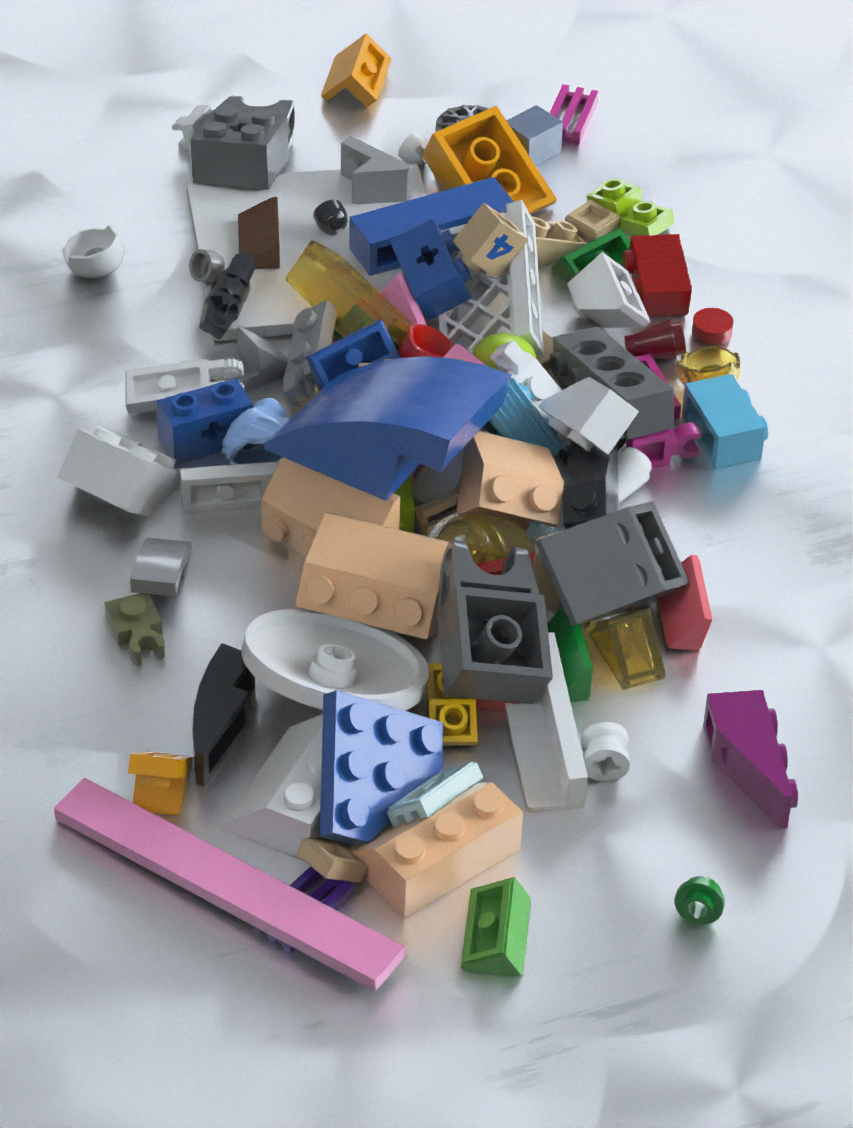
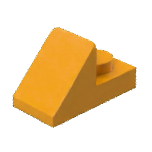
(160, 780)

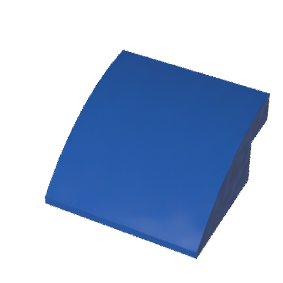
(390, 419)

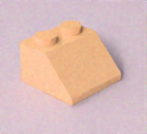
(510, 481)

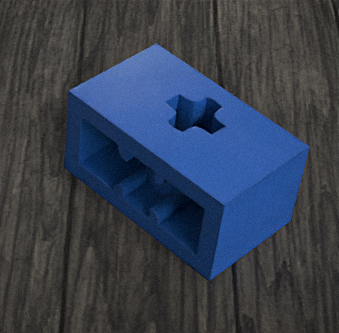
(431, 268)
(198, 420)

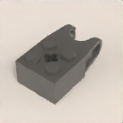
(243, 144)
(492, 628)

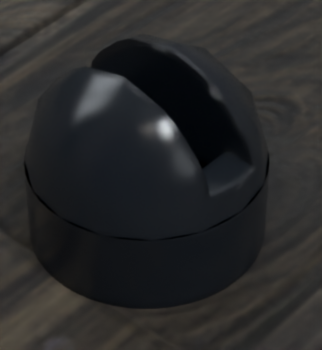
(325, 211)

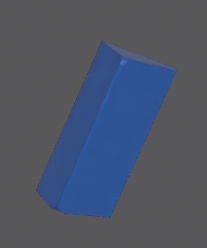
(363, 346)

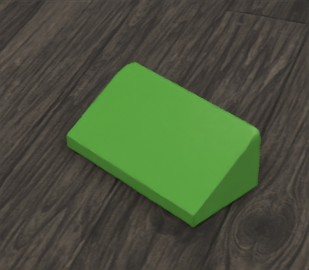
(497, 929)

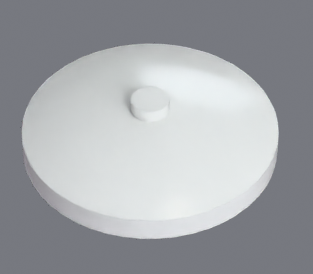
(317, 653)

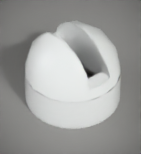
(412, 149)

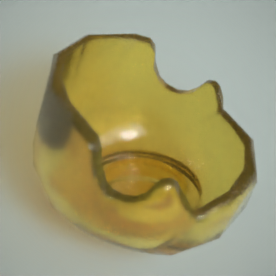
(708, 363)

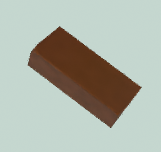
(260, 233)

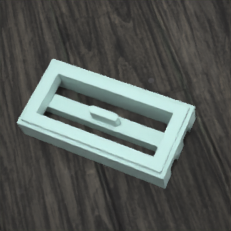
(434, 793)

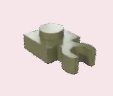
(137, 623)

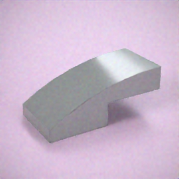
(160, 566)

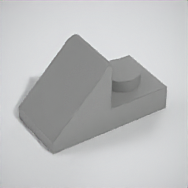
(374, 173)
(260, 360)

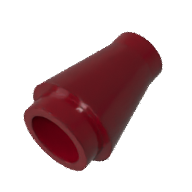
(662, 341)

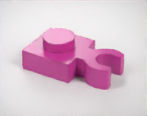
(668, 443)

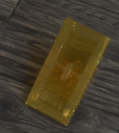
(629, 647)

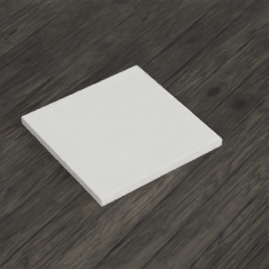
(272, 300)

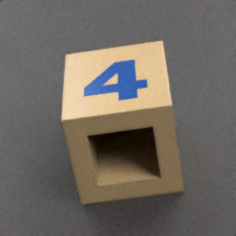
(489, 241)

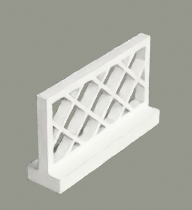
(522, 291)

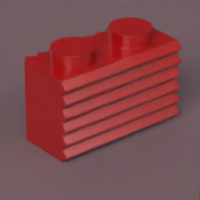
(659, 274)

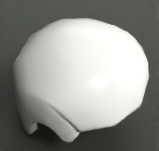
(94, 252)

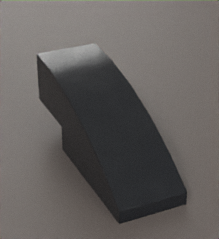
(220, 710)

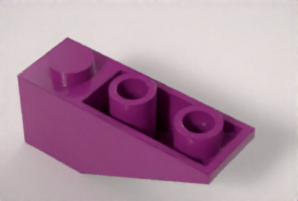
(746, 748)

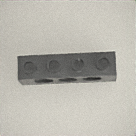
(600, 357)

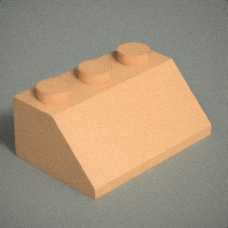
(301, 496)
(373, 575)
(441, 852)

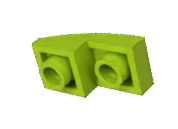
(635, 215)

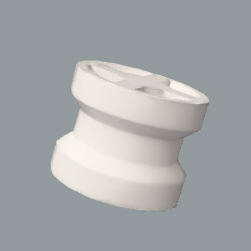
(605, 751)

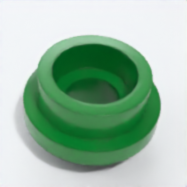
(700, 890)

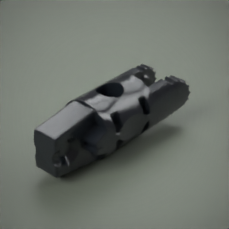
(227, 295)

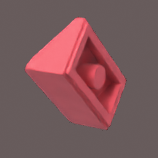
(687, 611)

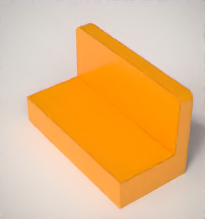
(359, 69)

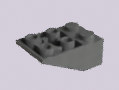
(612, 563)

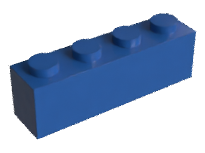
(450, 208)

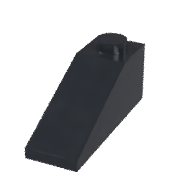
(589, 485)

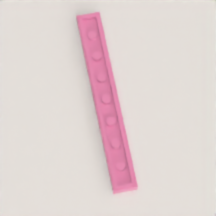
(231, 884)

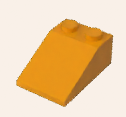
(485, 149)

